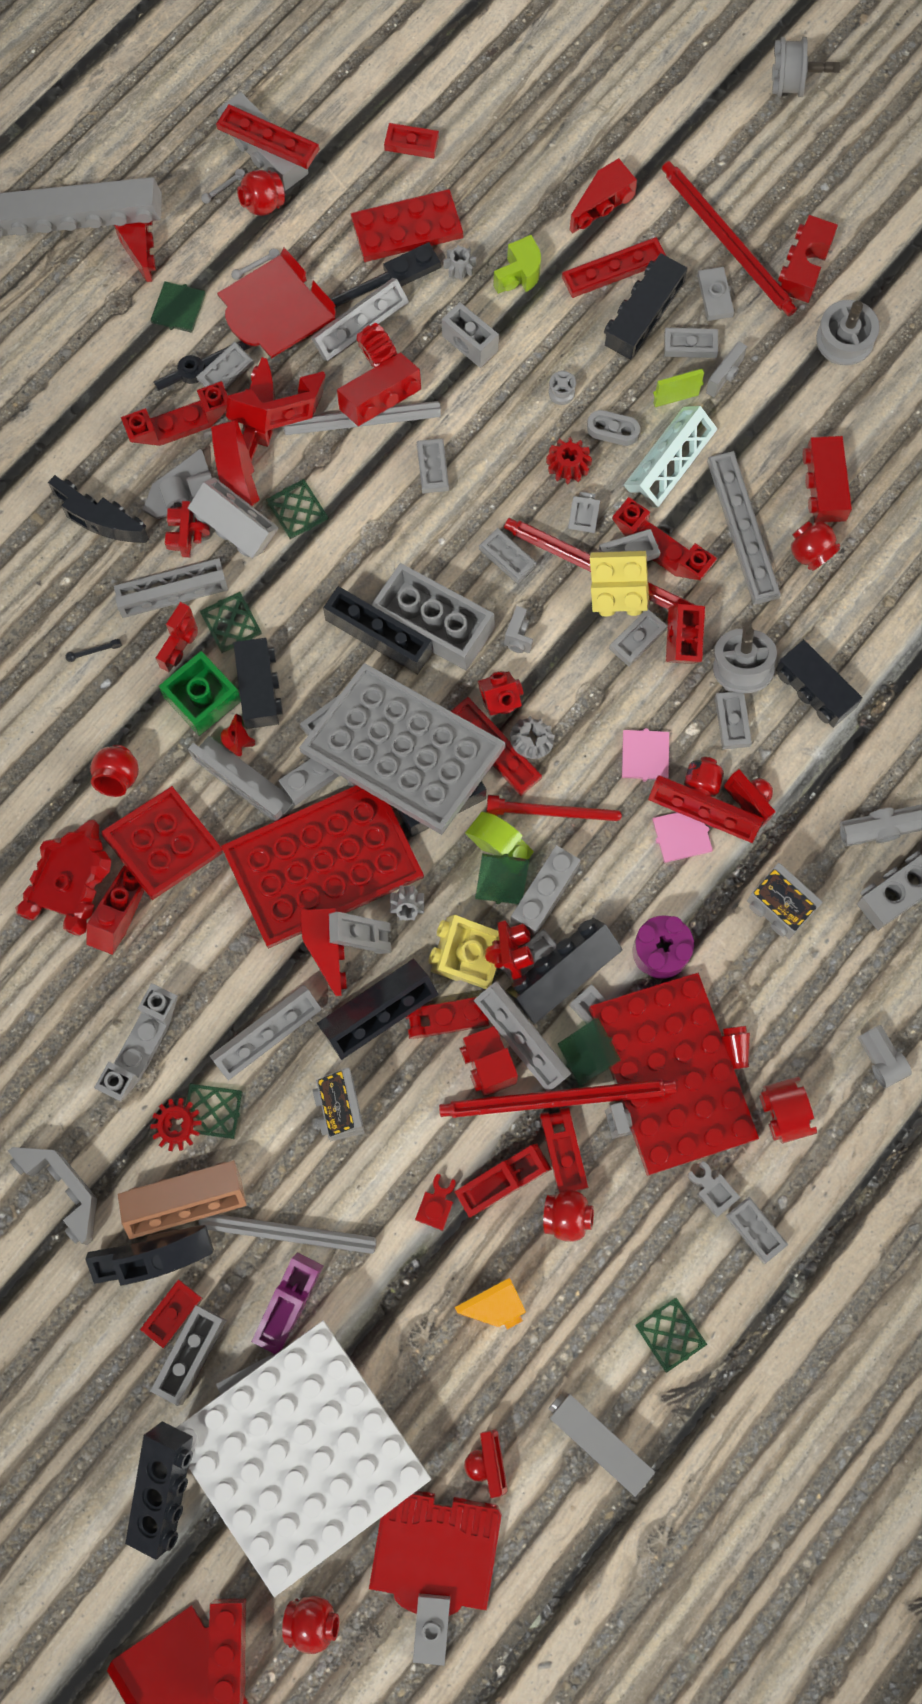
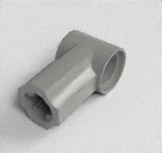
(887, 1063)

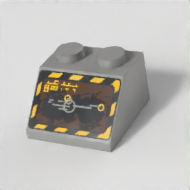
(783, 901)
(339, 1105)

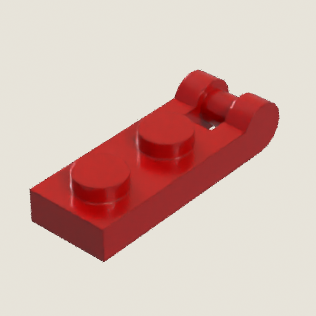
(447, 1018)
(564, 1151)

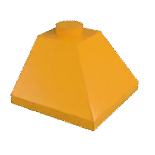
(495, 1306)

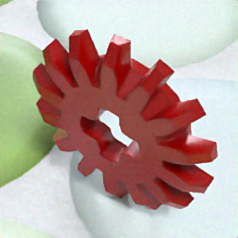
(164, 1124)

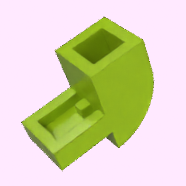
(523, 267)
(497, 837)

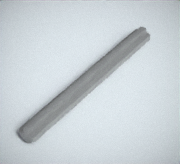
(391, 415)
(290, 1233)

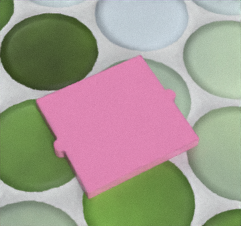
(645, 754)
(681, 837)

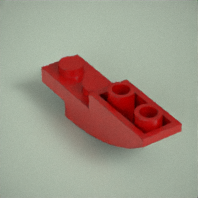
(263, 387)

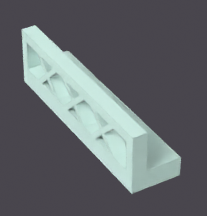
(663, 452)

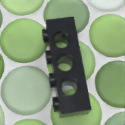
(159, 1490)

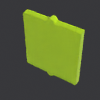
(678, 388)

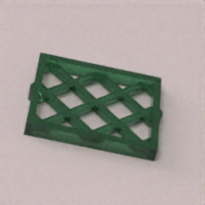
(307, 525)
(222, 605)
(233, 1114)
(684, 1355)

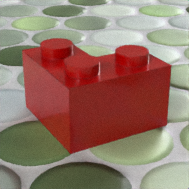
(490, 1061)

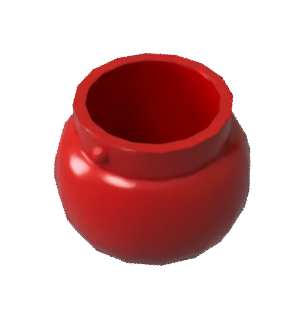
(261, 192)
(814, 544)
(113, 770)
(567, 1216)
(310, 1624)

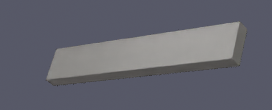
(743, 528)

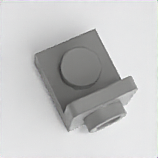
(584, 512)
(515, 634)
(618, 1120)

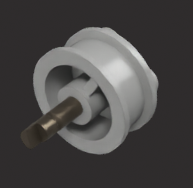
(793, 65)
(847, 332)
(744, 660)

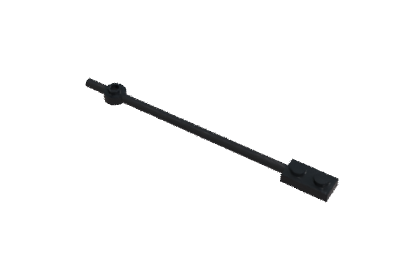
(404, 268)

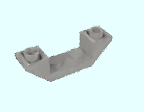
(140, 1045)
(82, 1219)

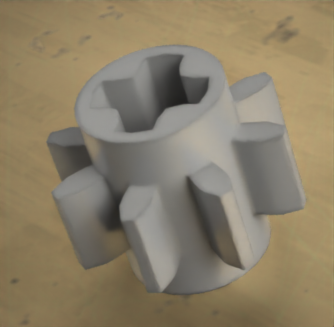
(459, 262)
(407, 903)

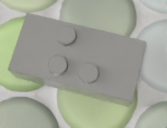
(448, 619)

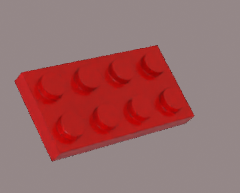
(406, 225)

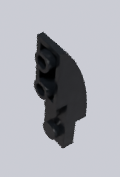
(100, 518)
(150, 1259)

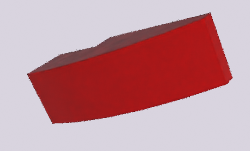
(233, 461)
(503, 1180)

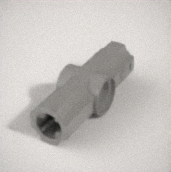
(881, 825)

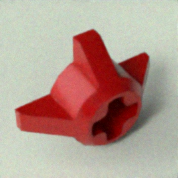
(236, 737)

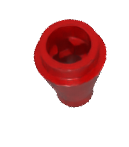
(737, 1045)

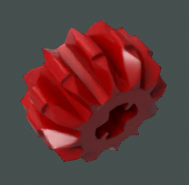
(375, 344)
(569, 460)

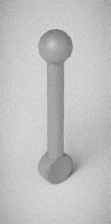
(239, 174)
(236, 273)

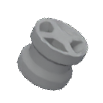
(565, 381)

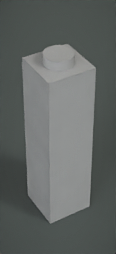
(600, 1443)

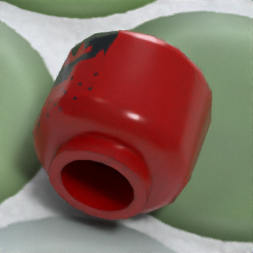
(704, 776)

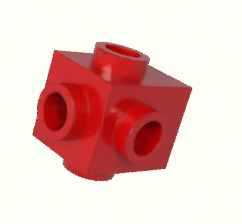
(500, 693)

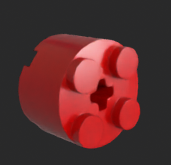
(788, 1110)

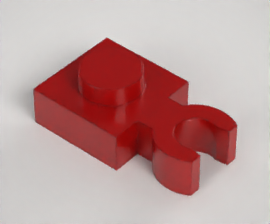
(435, 1207)

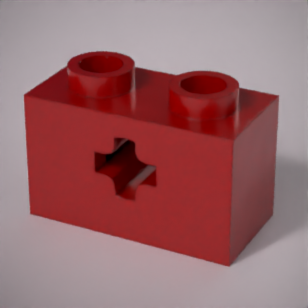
(685, 634)

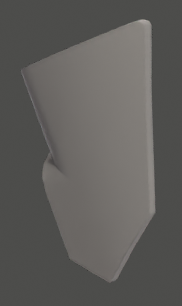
(177, 485)

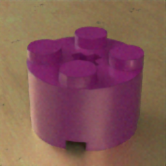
(669, 932)

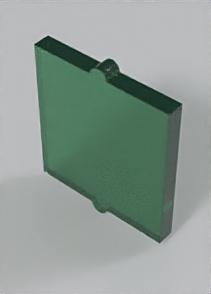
(178, 307)
(501, 878)
(589, 1052)

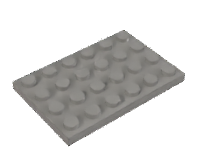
(402, 748)

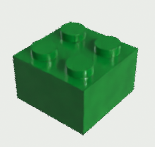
(200, 693)

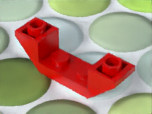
(277, 413)
(178, 422)
(673, 557)

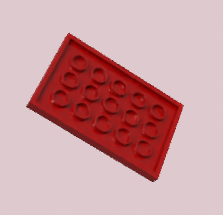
(321, 858)
(675, 1036)

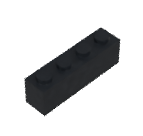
(645, 306)
(377, 630)
(564, 969)
(377, 1009)

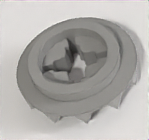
(524, 745)

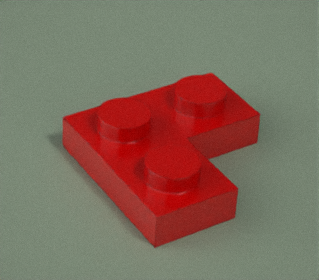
(182, 631)

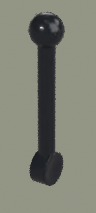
(114, 644)

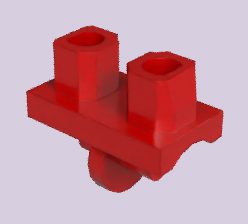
(182, 540)
(506, 951)

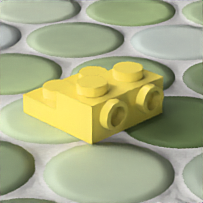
(619, 582)
(462, 951)

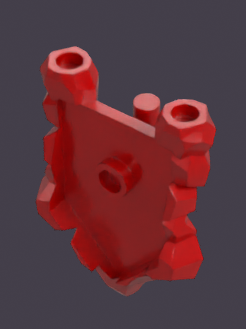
(67, 878)

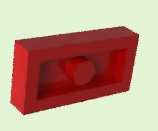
(411, 140)
(171, 1314)

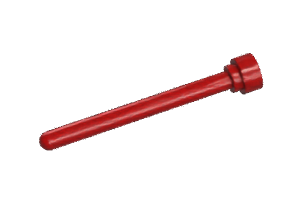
(498, 806)

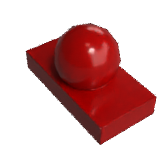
(751, 795)
(488, 1464)

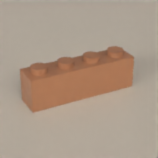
(181, 1199)

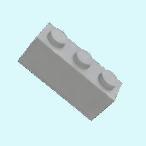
(232, 518)
(545, 890)
(188, 1355)

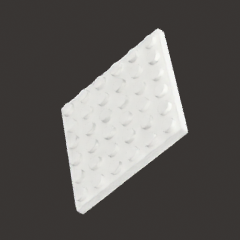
(300, 1458)

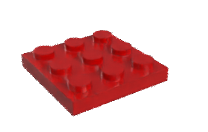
(162, 842)

